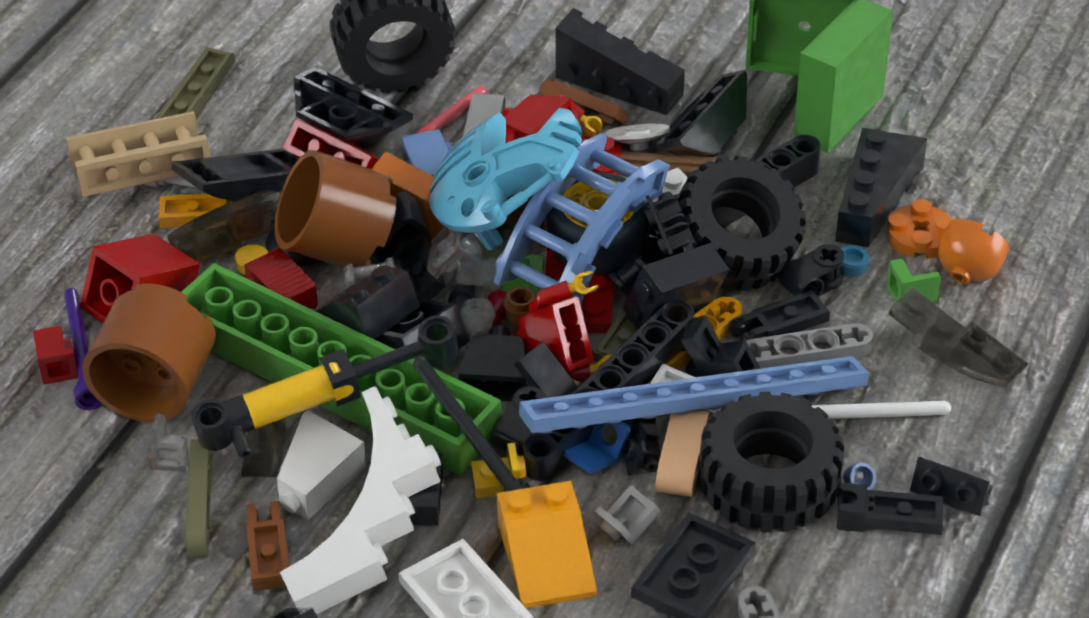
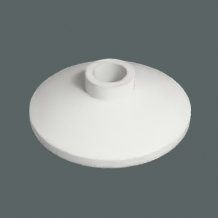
(638, 135)

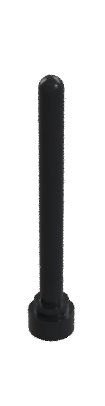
(467, 426)

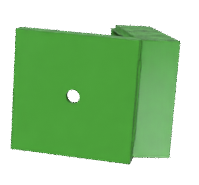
(837, 58)

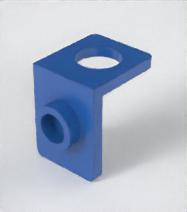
(596, 452)

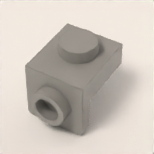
(628, 516)

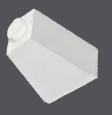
(318, 465)

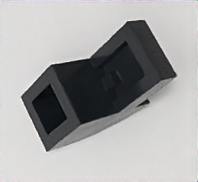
(712, 356)

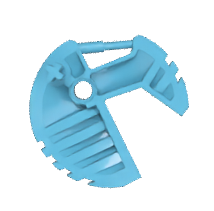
(485, 170)

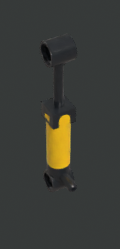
(336, 379)

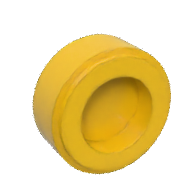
(247, 254)

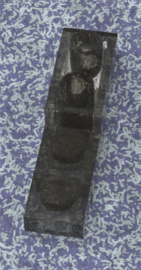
(226, 226)
(961, 348)

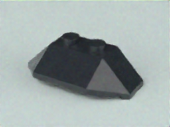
(344, 108)
(709, 118)

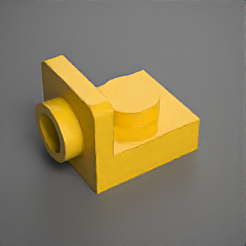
(484, 480)

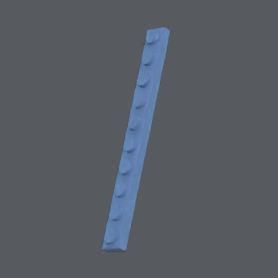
(689, 394)

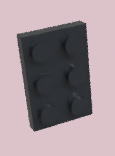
(693, 569)

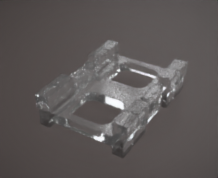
(351, 273)

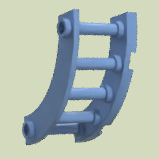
(602, 223)

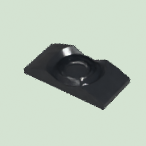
(238, 174)

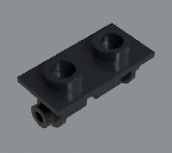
(640, 445)
(955, 486)

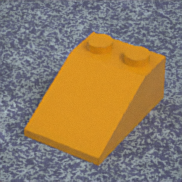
(546, 544)

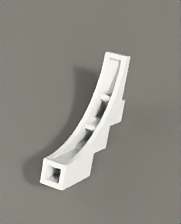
(353, 554)

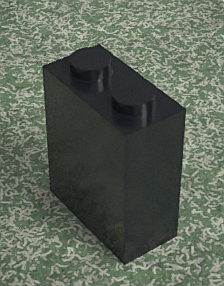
(685, 276)

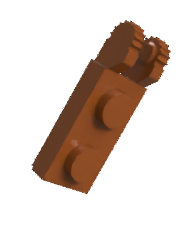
(604, 110)
(267, 548)

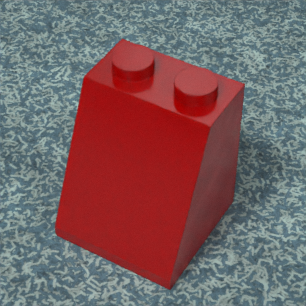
(130, 262)

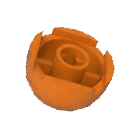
(970, 252)

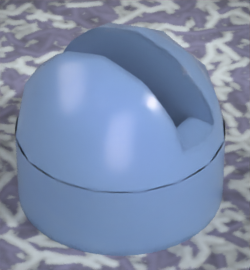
(869, 474)

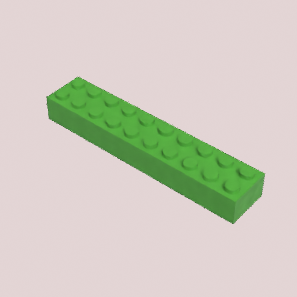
(285, 338)

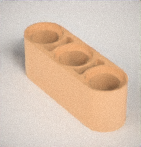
(681, 454)

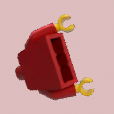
(536, 110)
(559, 323)

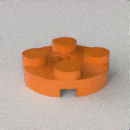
(917, 216)

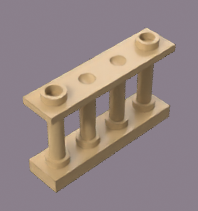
(135, 152)

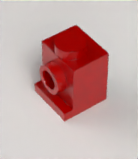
(54, 355)

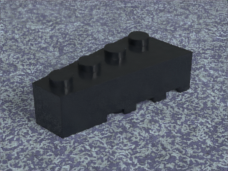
(615, 66)
(877, 179)

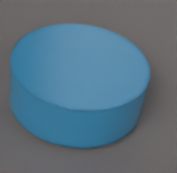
(855, 261)

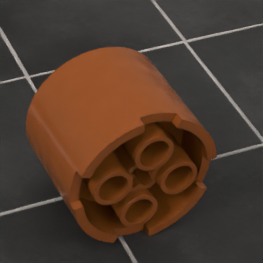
(334, 210)
(148, 353)

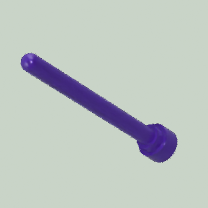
(83, 397)

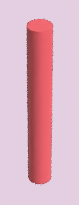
(452, 112)

